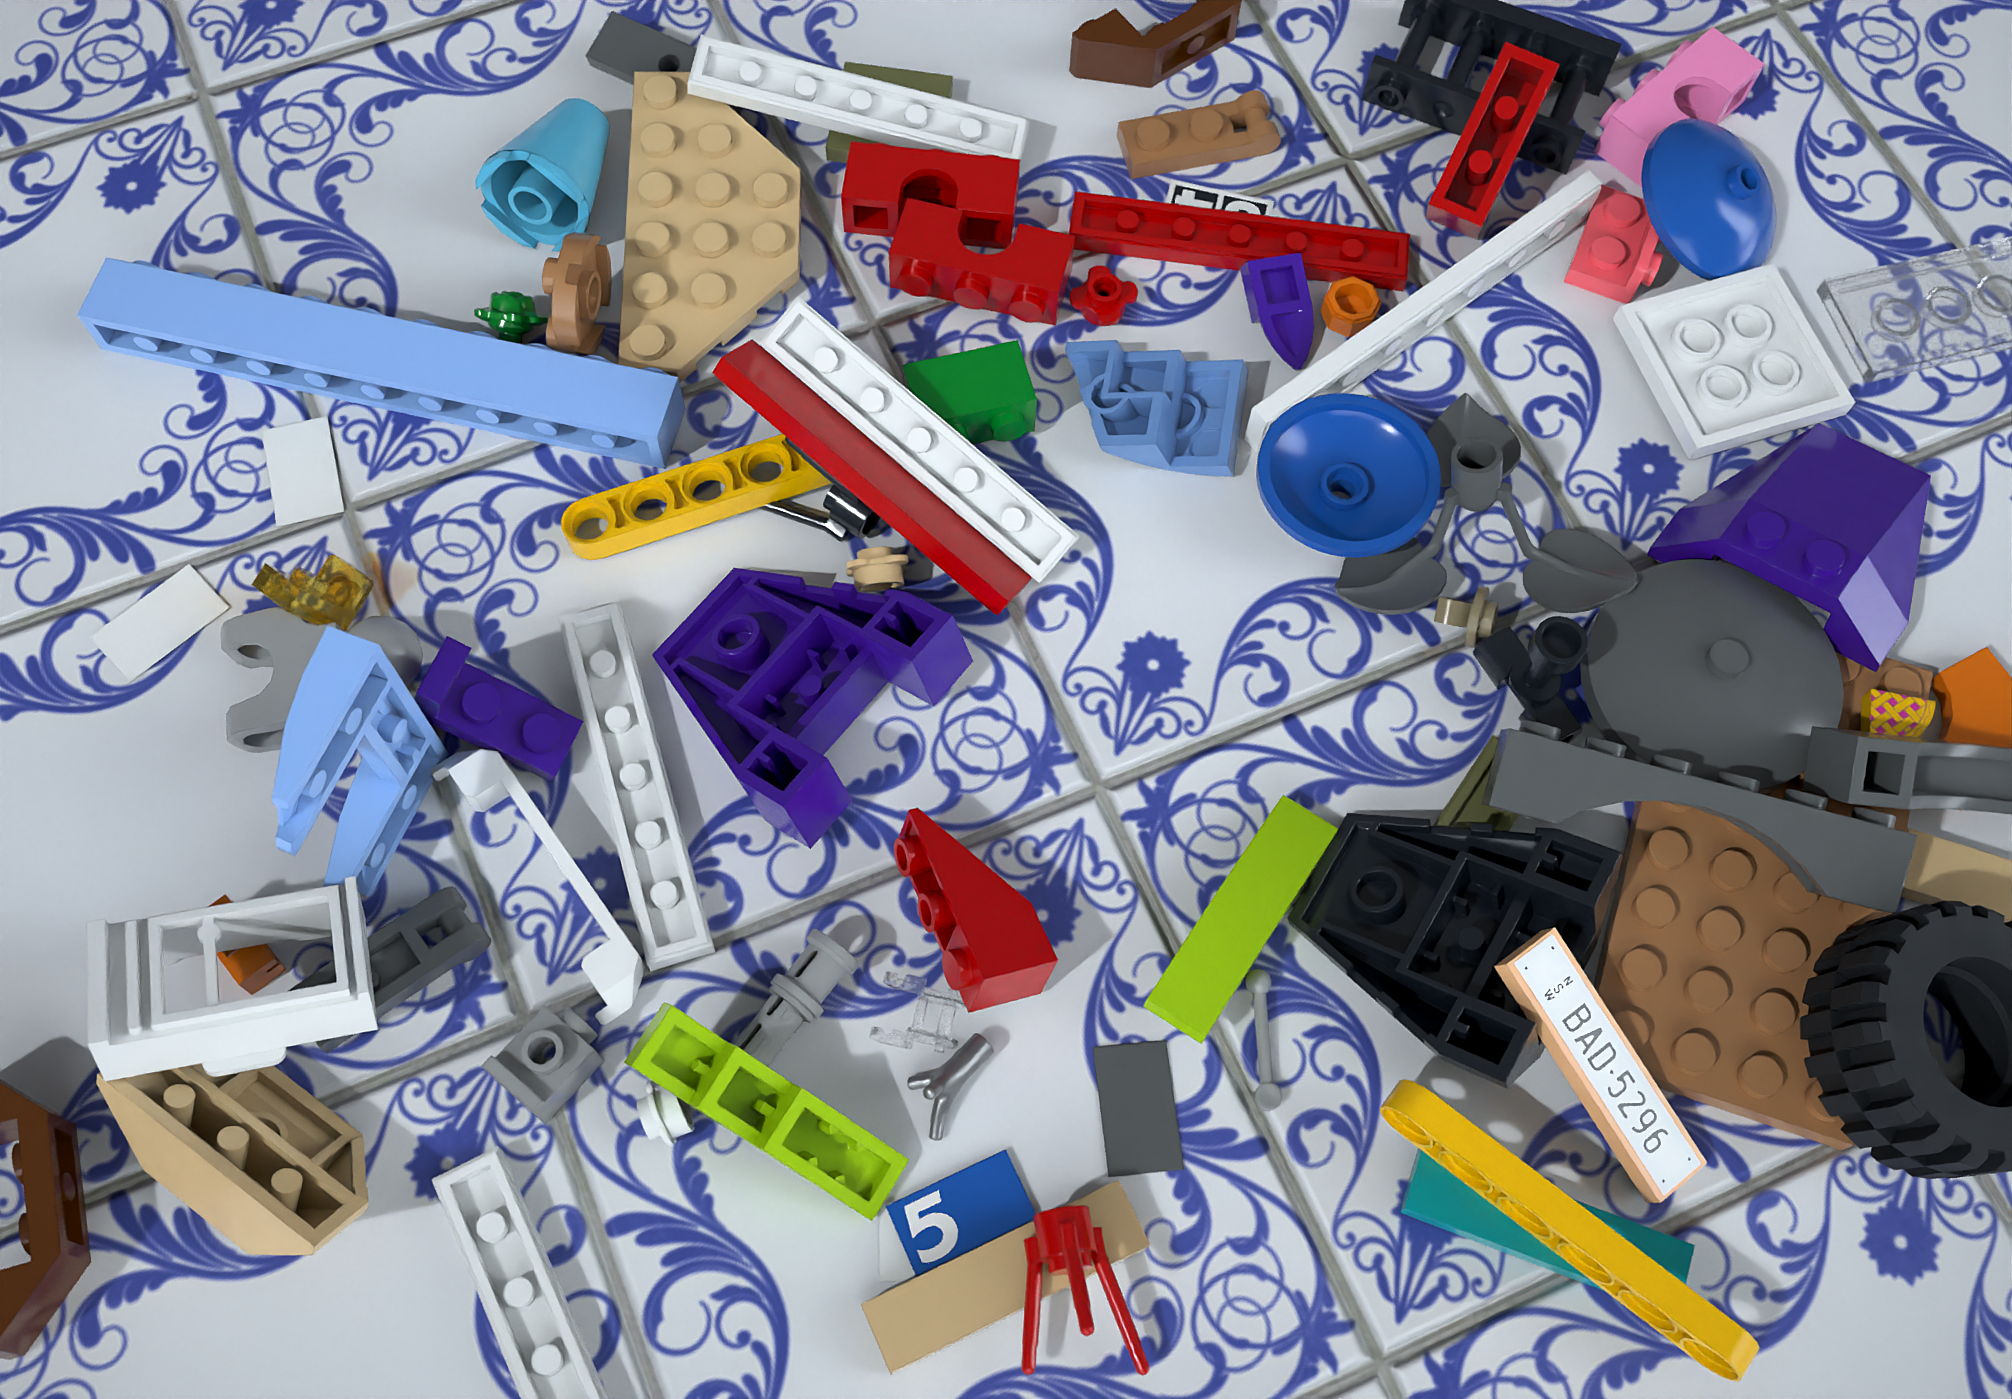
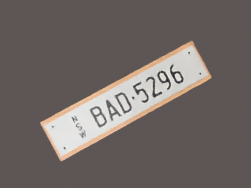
(1601, 1065)

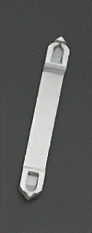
(613, 966)

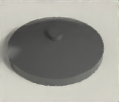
(1712, 672)

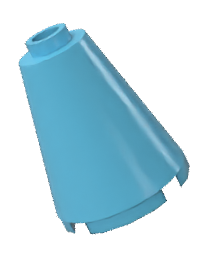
(547, 175)

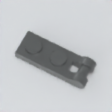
(403, 960)

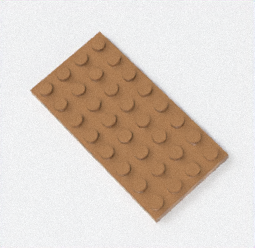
(1719, 944)

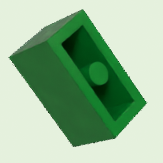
(977, 391)

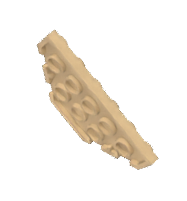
(705, 226)

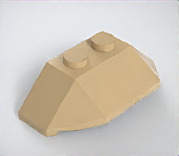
(246, 1154)

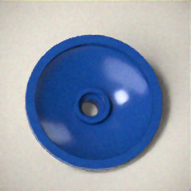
(1708, 199)
(1354, 449)

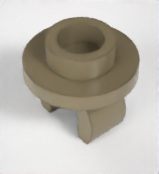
(1476, 616)

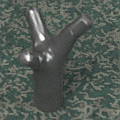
(949, 1078)

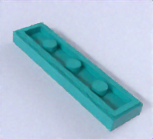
(1450, 1204)

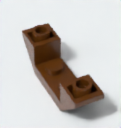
(1118, 54)
(54, 1220)

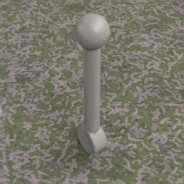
(1267, 1094)

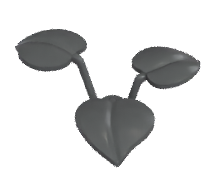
(1475, 452)

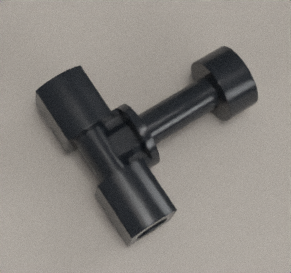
(1536, 673)

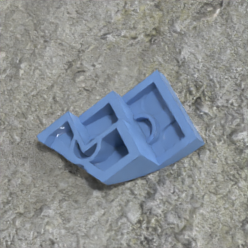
(1161, 406)

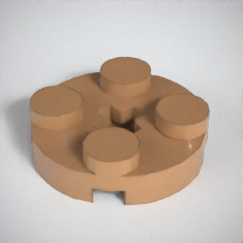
(578, 285)

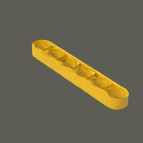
(682, 509)
(1570, 1231)

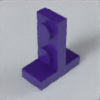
(494, 713)

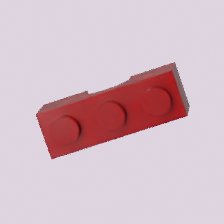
(884, 176)
(1019, 281)

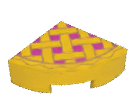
(1895, 713)

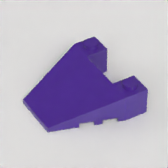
(789, 667)

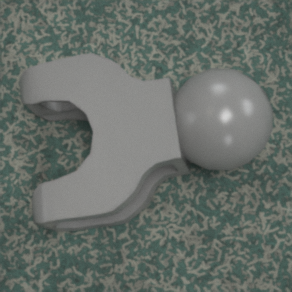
(287, 644)

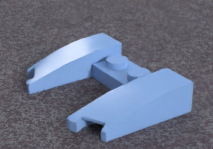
(345, 704)

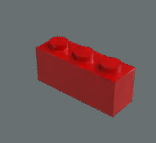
(1491, 140)

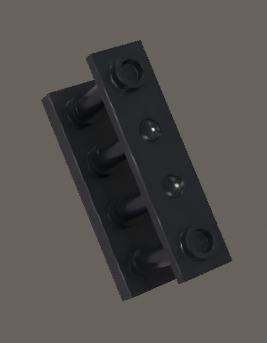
(1483, 29)

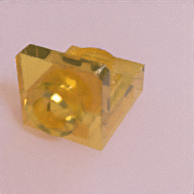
(320, 599)

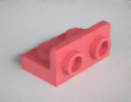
(1615, 248)

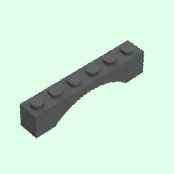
(1908, 771)
(1829, 853)

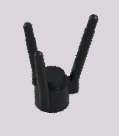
(845, 509)

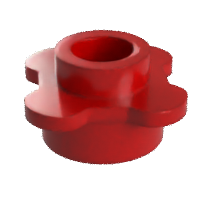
(1103, 309)

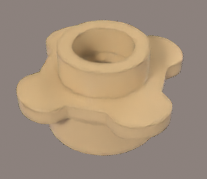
(877, 569)

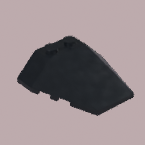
(1434, 908)

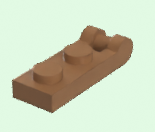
(1198, 136)

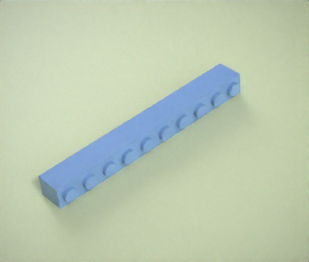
(385, 361)

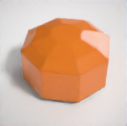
(1350, 306)

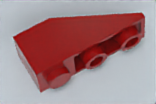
(981, 923)

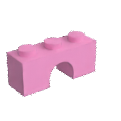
(1699, 82)

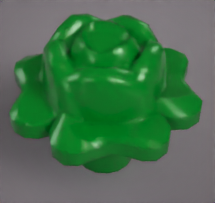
(511, 315)

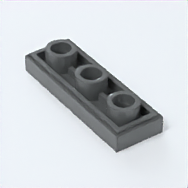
(631, 47)

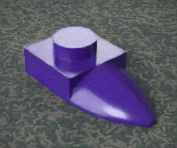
(1282, 304)

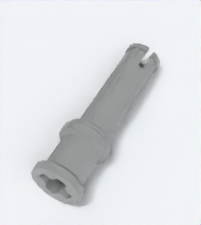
(796, 996)

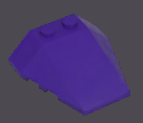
(1823, 525)

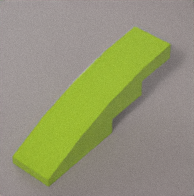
(1240, 919)
(767, 1110)

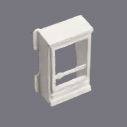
(127, 985)

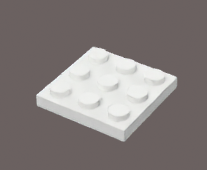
(1732, 361)

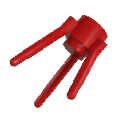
(1068, 1245)

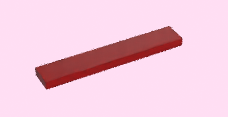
(1232, 238)
(872, 475)

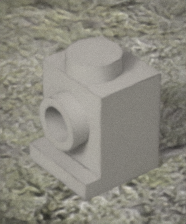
(548, 1085)

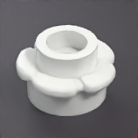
(664, 1114)

